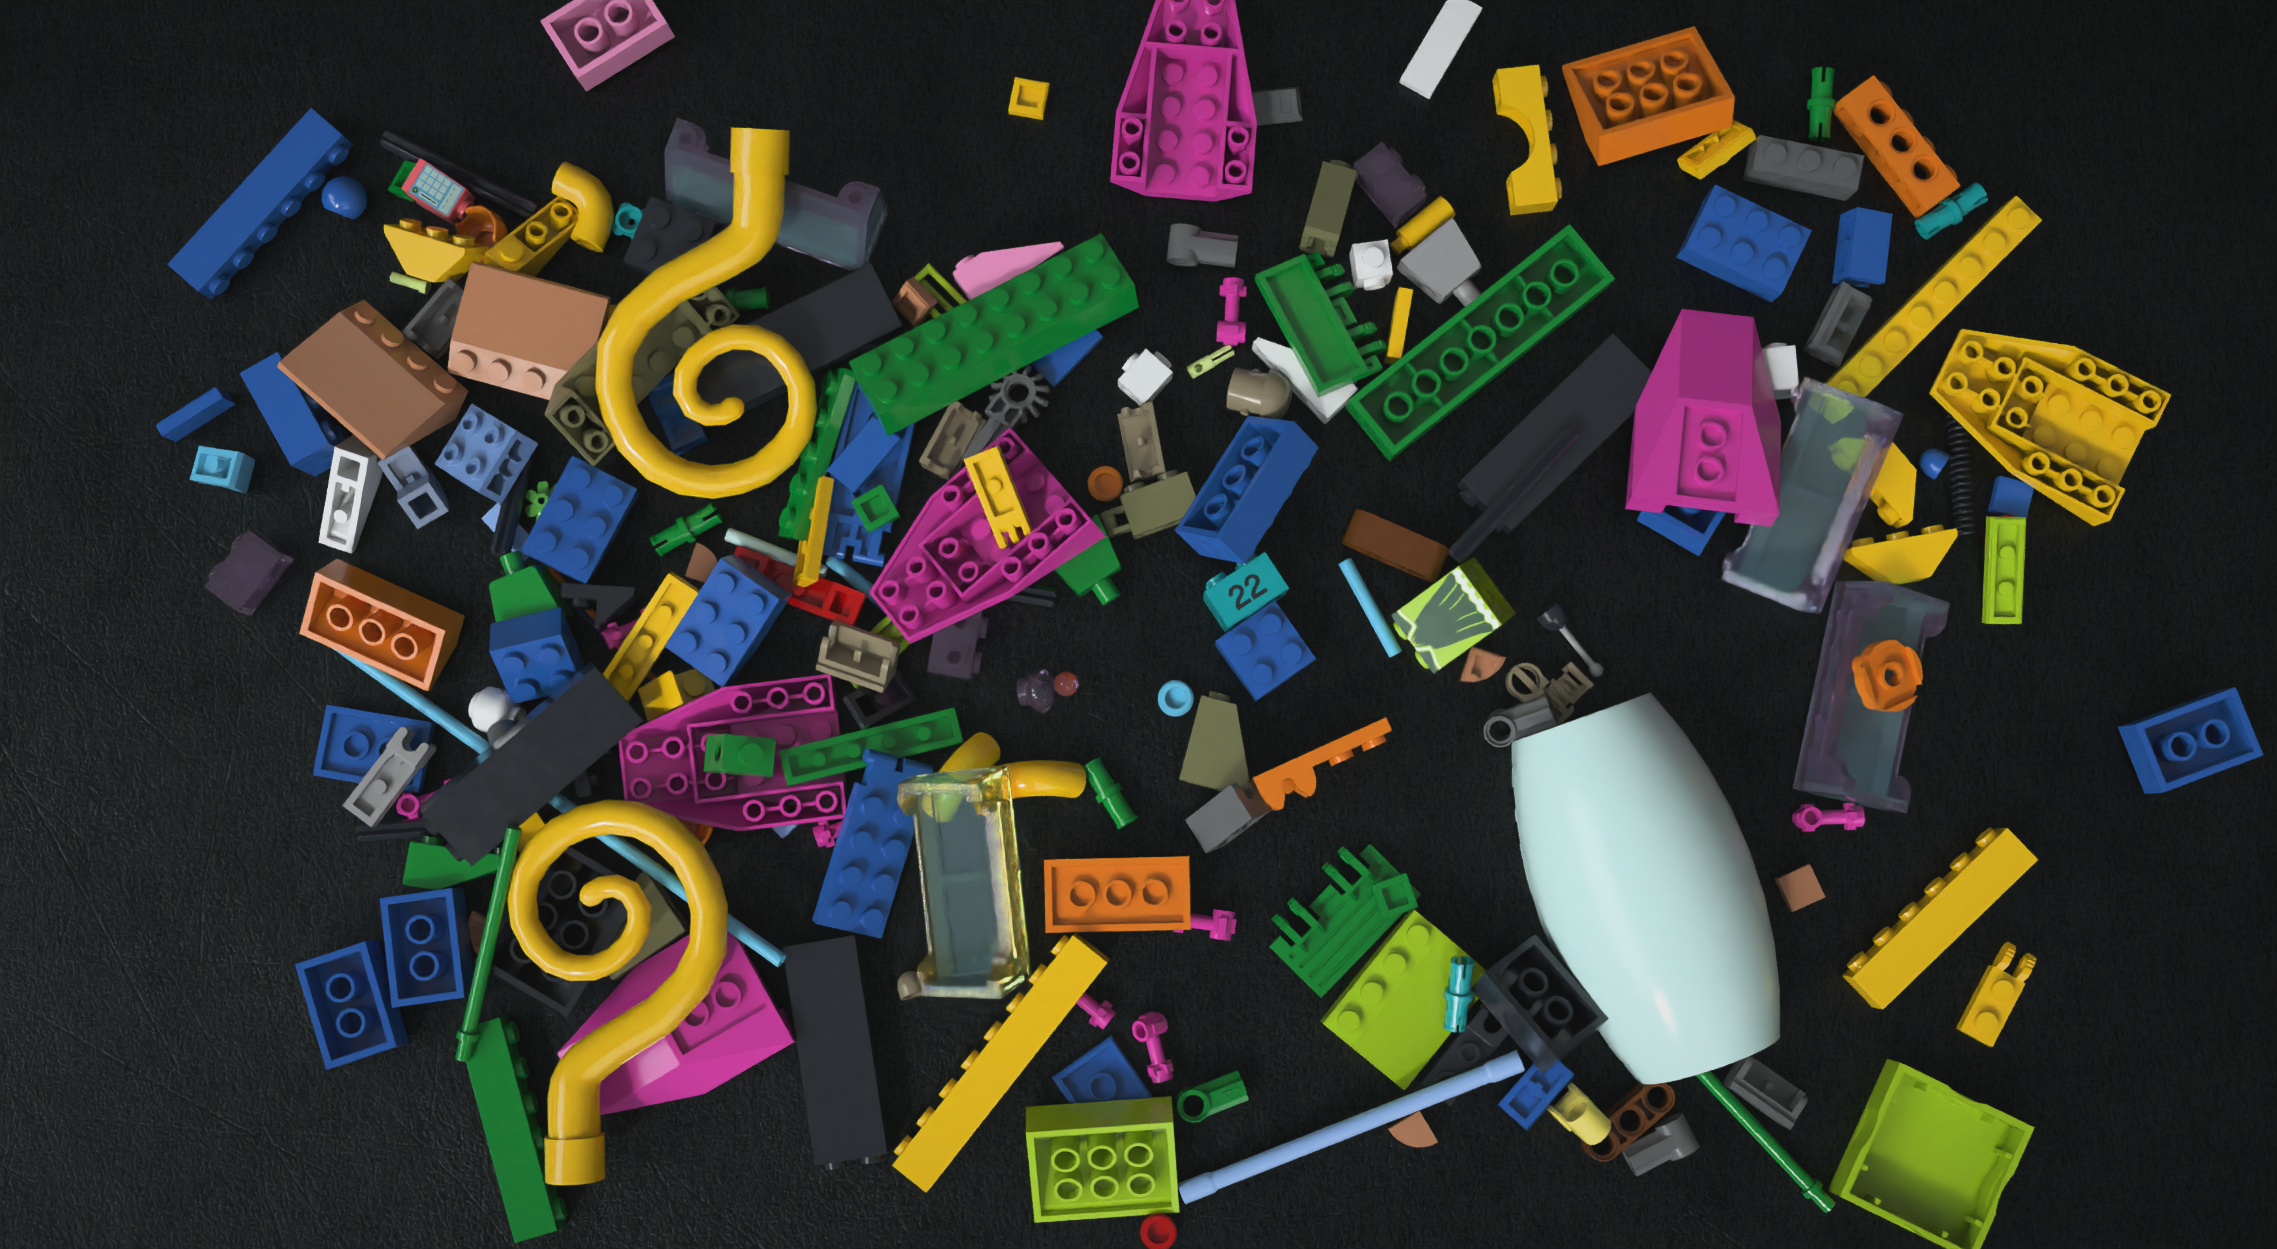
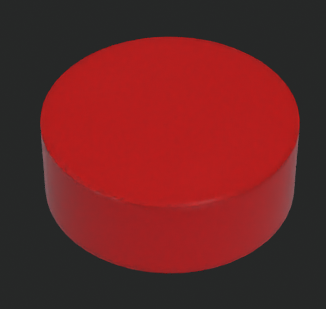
(1158, 1231)

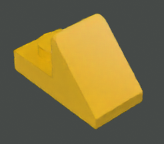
(673, 692)

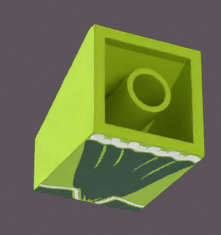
(1452, 615)

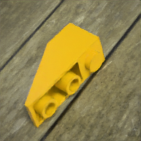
(535, 240)

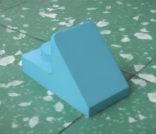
(223, 468)

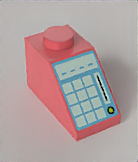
(438, 192)

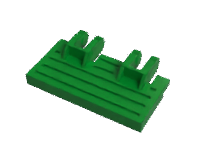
(1317, 322)
(1345, 924)

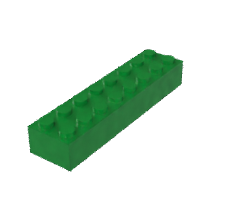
(994, 334)
(1479, 342)

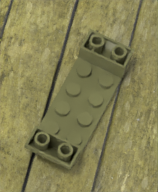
(574, 401)

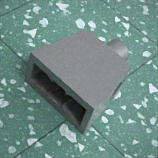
(1443, 265)

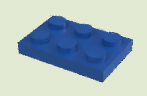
(357, 738)

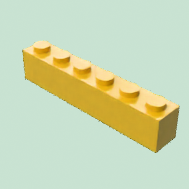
(1939, 916)

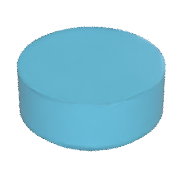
(1175, 698)

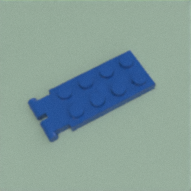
(843, 522)
(869, 849)

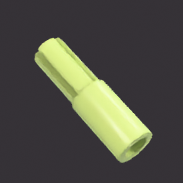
(1206, 363)

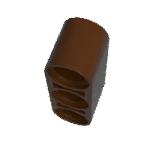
(1395, 546)
(1645, 1117)

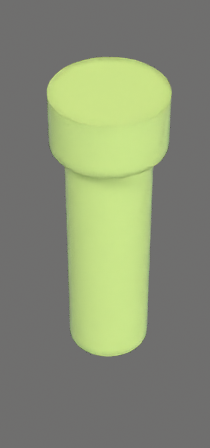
(422, 285)

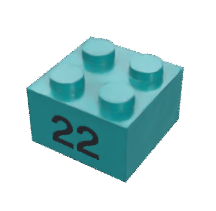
(1244, 591)

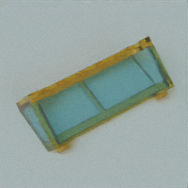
(968, 882)

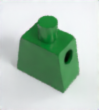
(1093, 569)
(524, 590)
(740, 755)

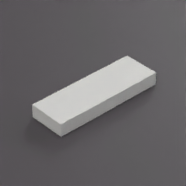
(1440, 46)

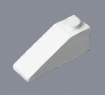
(1285, 361)
(349, 494)

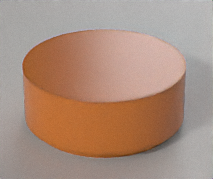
(1105, 484)

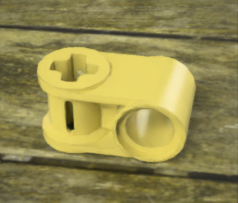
(1581, 1116)

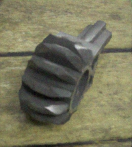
(1006, 412)

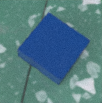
(2010, 497)

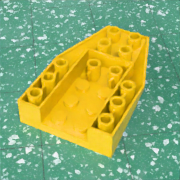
(2050, 415)

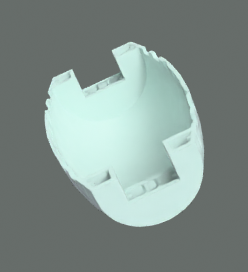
(1647, 890)

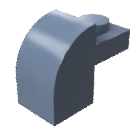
(416, 486)

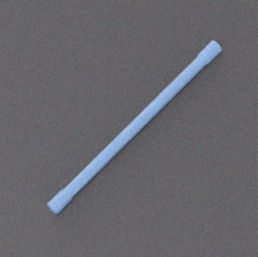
(1210, 1182)

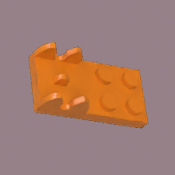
(1299, 772)
(1117, 894)

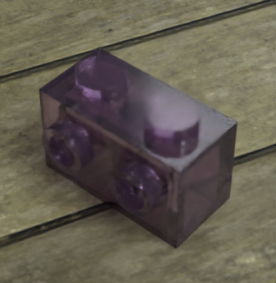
(1389, 184)
(248, 572)
(956, 648)

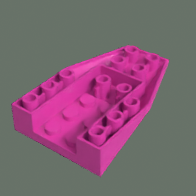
(1708, 424)
(951, 557)
(667, 755)
(714, 1043)

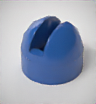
(1933, 461)

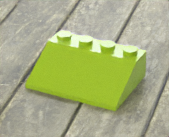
(1398, 1001)
(1102, 1159)

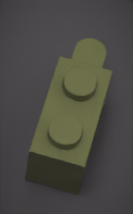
(1151, 506)

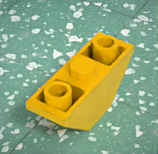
(432, 252)
(1895, 489)
(1901, 557)

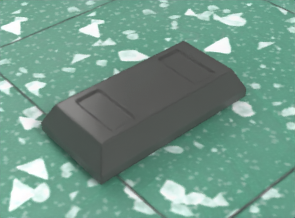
(1277, 106)

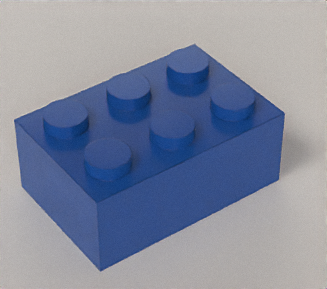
(1744, 243)
(294, 417)
(580, 521)
(728, 620)
(2190, 741)
(427, 946)
(351, 1004)

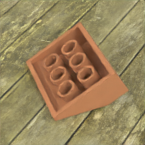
(522, 329)
(374, 380)

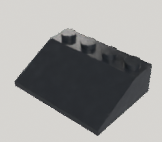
(568, 923)

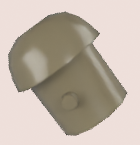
(1259, 393)

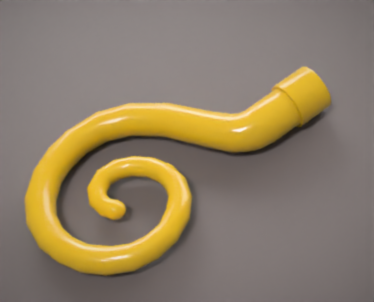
(759, 170)
(574, 1114)

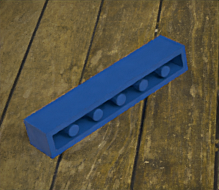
(261, 205)

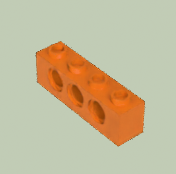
(1896, 166)

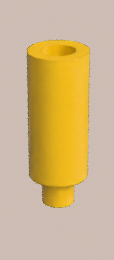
(1422, 225)

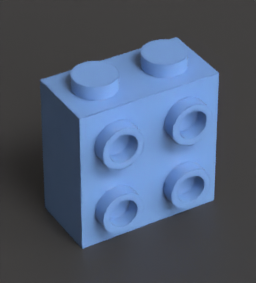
(486, 454)

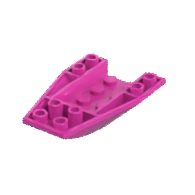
(1187, 107)

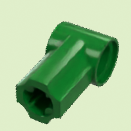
(1215, 1096)

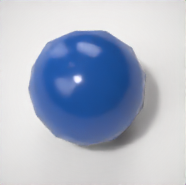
(345, 197)

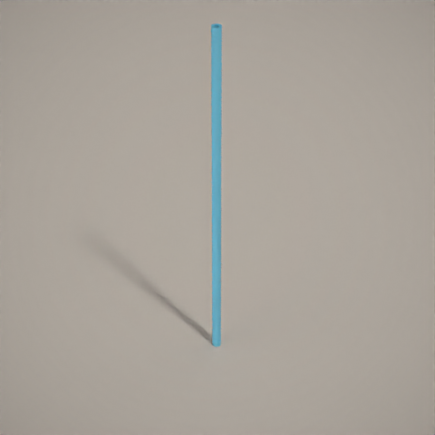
(563, 804)

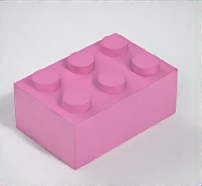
(605, 35)

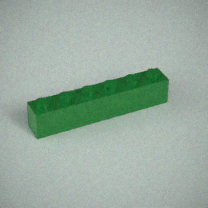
(513, 1130)

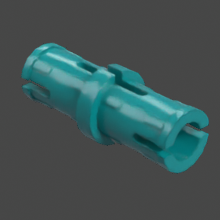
(1951, 211)
(1458, 994)

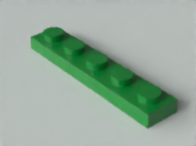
(817, 454)
(846, 751)

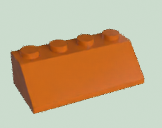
(380, 623)

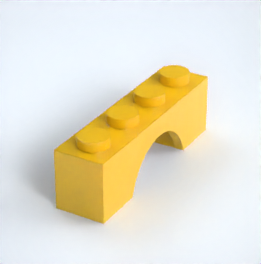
(1520, 96)

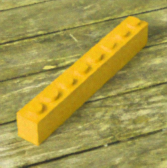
(1935, 299)
(1000, 1062)

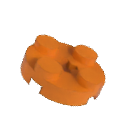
(1871, 681)

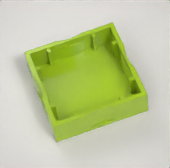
(1930, 1158)

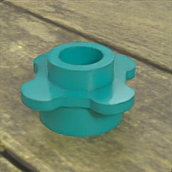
(624, 215)

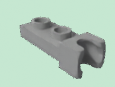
(388, 777)

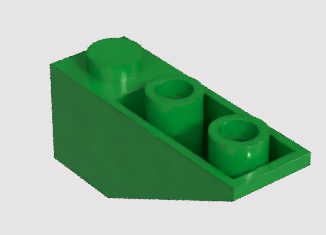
(434, 867)

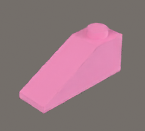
(994, 268)

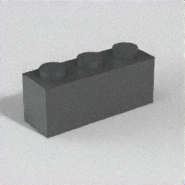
(1803, 167)

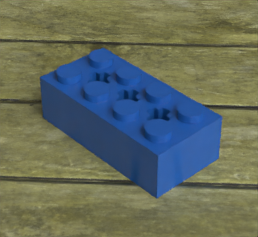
(1247, 489)

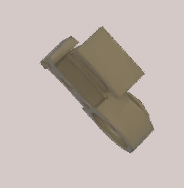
(1559, 692)

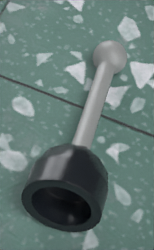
(1555, 618)

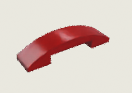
(820, 598)

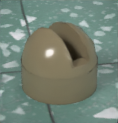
(909, 986)

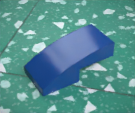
(680, 430)

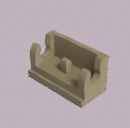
(951, 441)
(1141, 443)
(858, 656)

